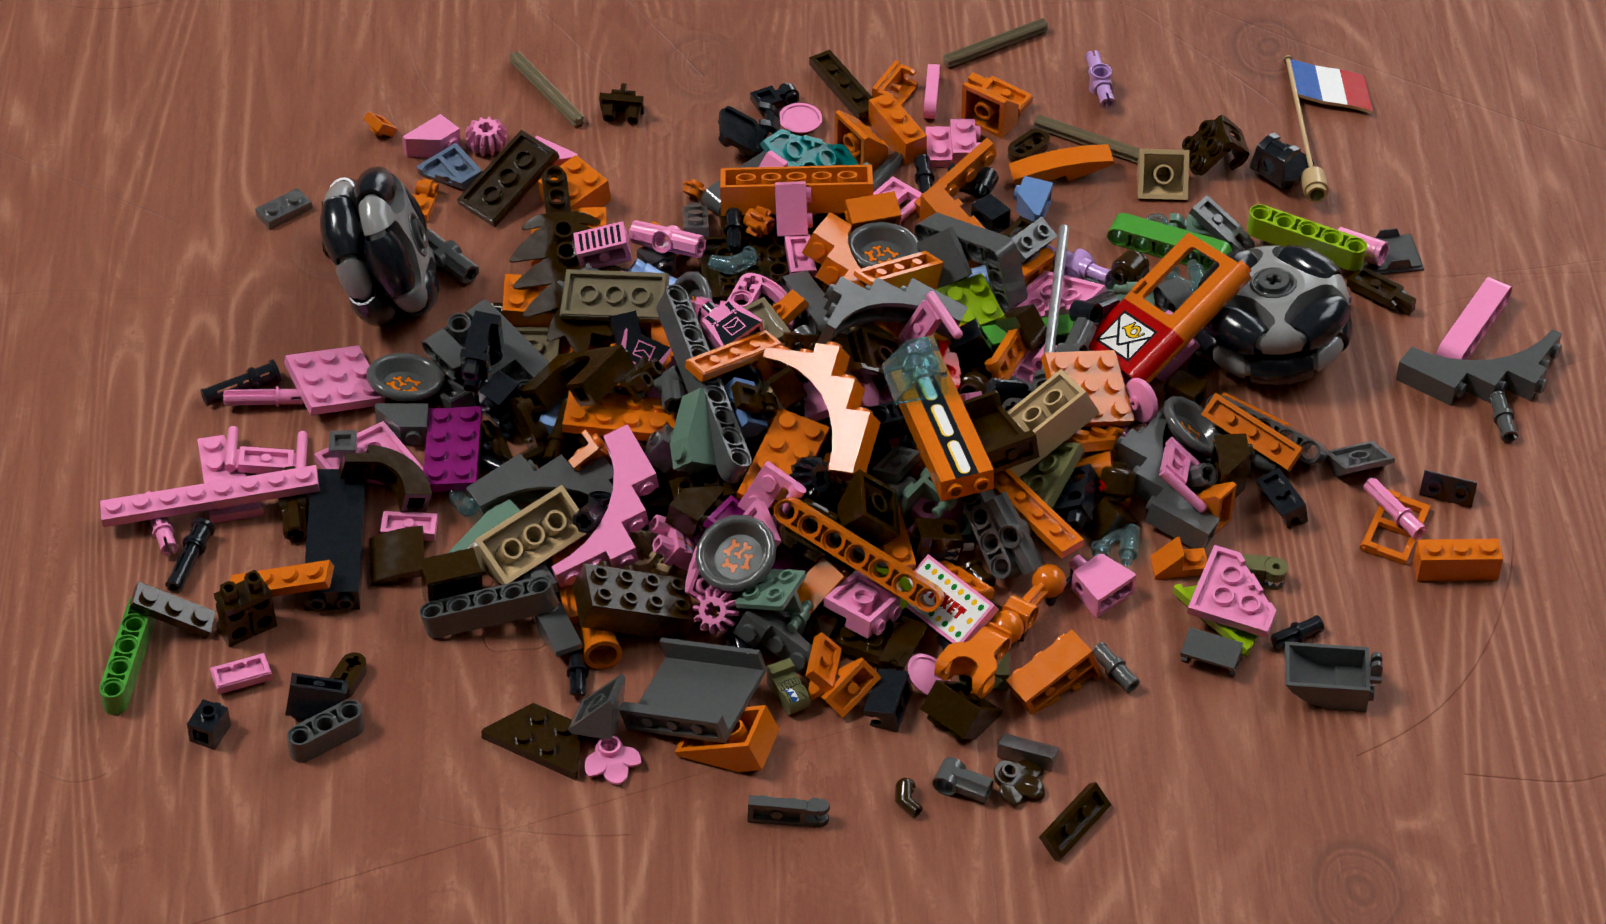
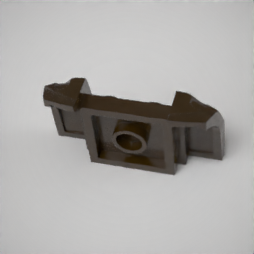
(867, 352)
(888, 650)

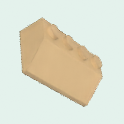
(1053, 414)
(528, 537)

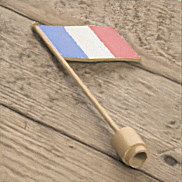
(1326, 87)

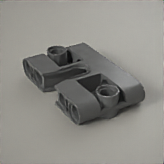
(515, 359)

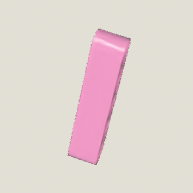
(1475, 320)

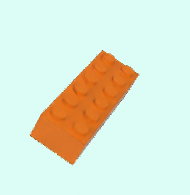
(829, 186)

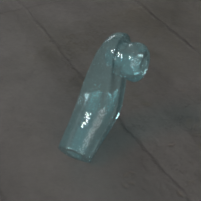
(734, 263)
(462, 503)

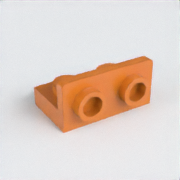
(589, 453)

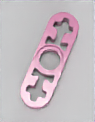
(931, 91)

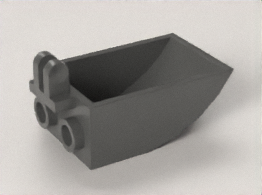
(1332, 674)

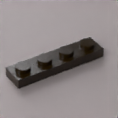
(841, 83)

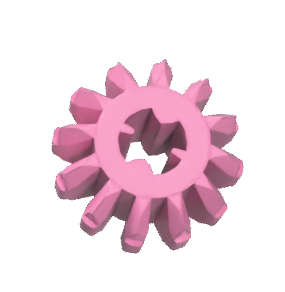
(486, 136)
(706, 608)

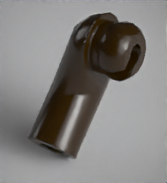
(904, 799)

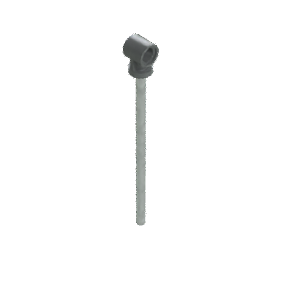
(1039, 376)

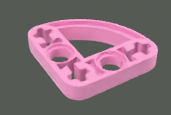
(759, 285)

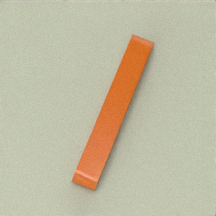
(872, 554)

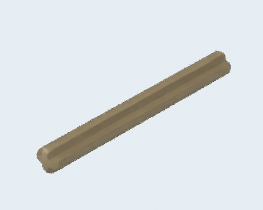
(995, 42)
(547, 89)
(1085, 137)

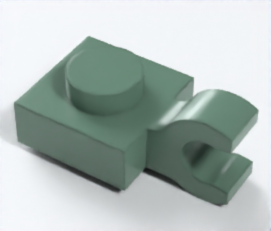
(1188, 224)

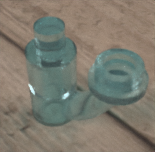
(1194, 271)
(1129, 543)

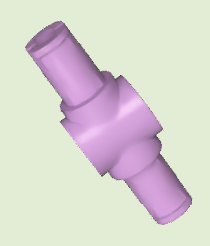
(1100, 79)
(1082, 265)

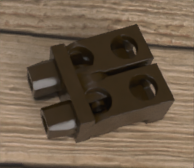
(243, 607)

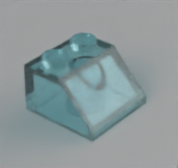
(916, 371)

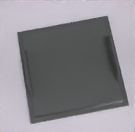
(1401, 255)

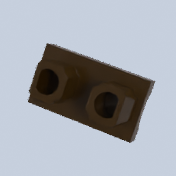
(622, 101)
(640, 379)

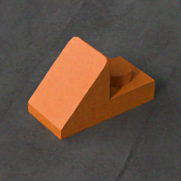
(1176, 562)
(853, 684)

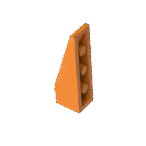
(900, 271)

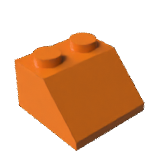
(989, 110)
(859, 140)

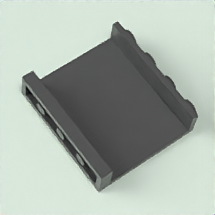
(697, 691)

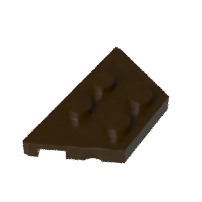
(539, 737)

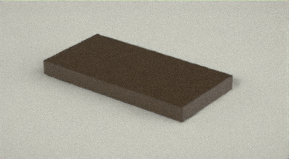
(508, 178)

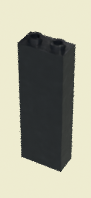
(337, 535)

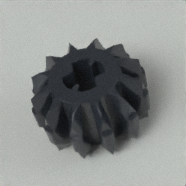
(813, 475)

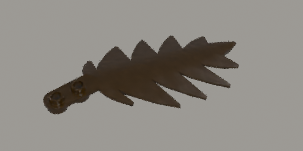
(556, 246)

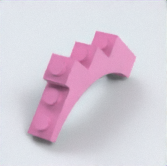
(625, 512)

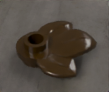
(1021, 783)

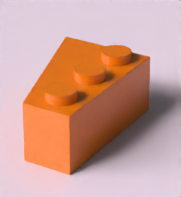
(1053, 672)

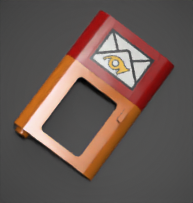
(1150, 338)

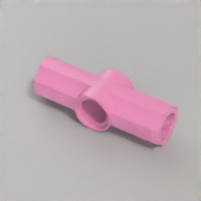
(655, 237)

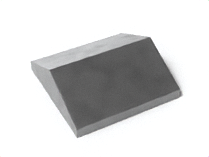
(1358, 458)

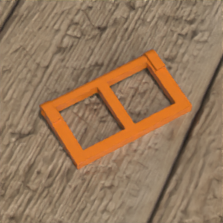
(1376, 549)

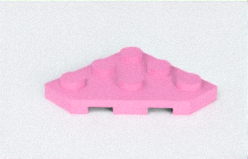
(1072, 289)
(375, 435)
(1232, 594)

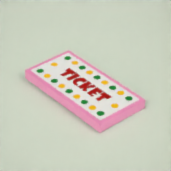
(963, 608)

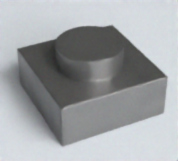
(342, 442)

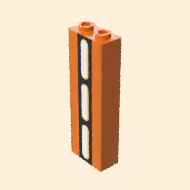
(949, 444)

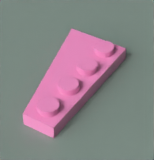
(212, 457)

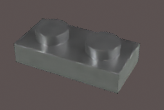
(283, 208)

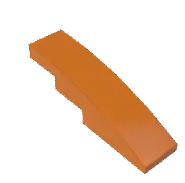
(1071, 161)

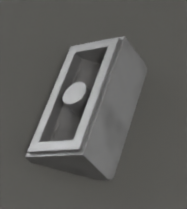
(1019, 748)

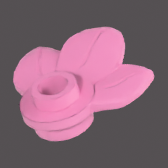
(612, 763)

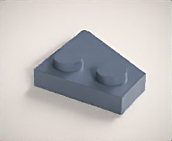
(450, 167)

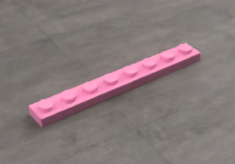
(209, 496)

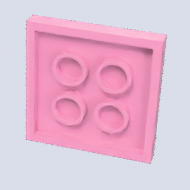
(332, 380)

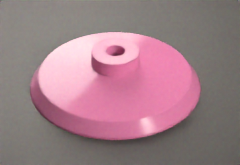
(800, 118)
(1142, 400)
(921, 672)

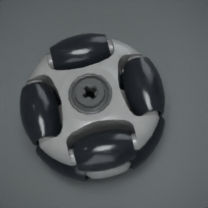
(379, 246)
(1283, 320)

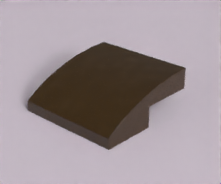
(396, 555)

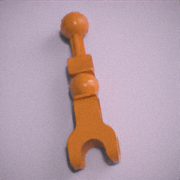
(985, 650)

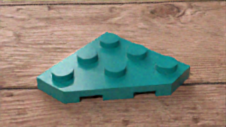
(807, 150)

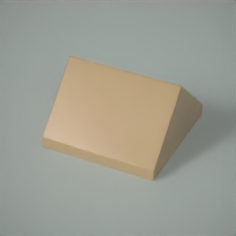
(1163, 174)

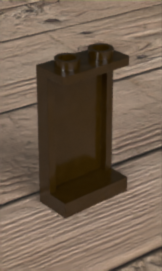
(999, 434)

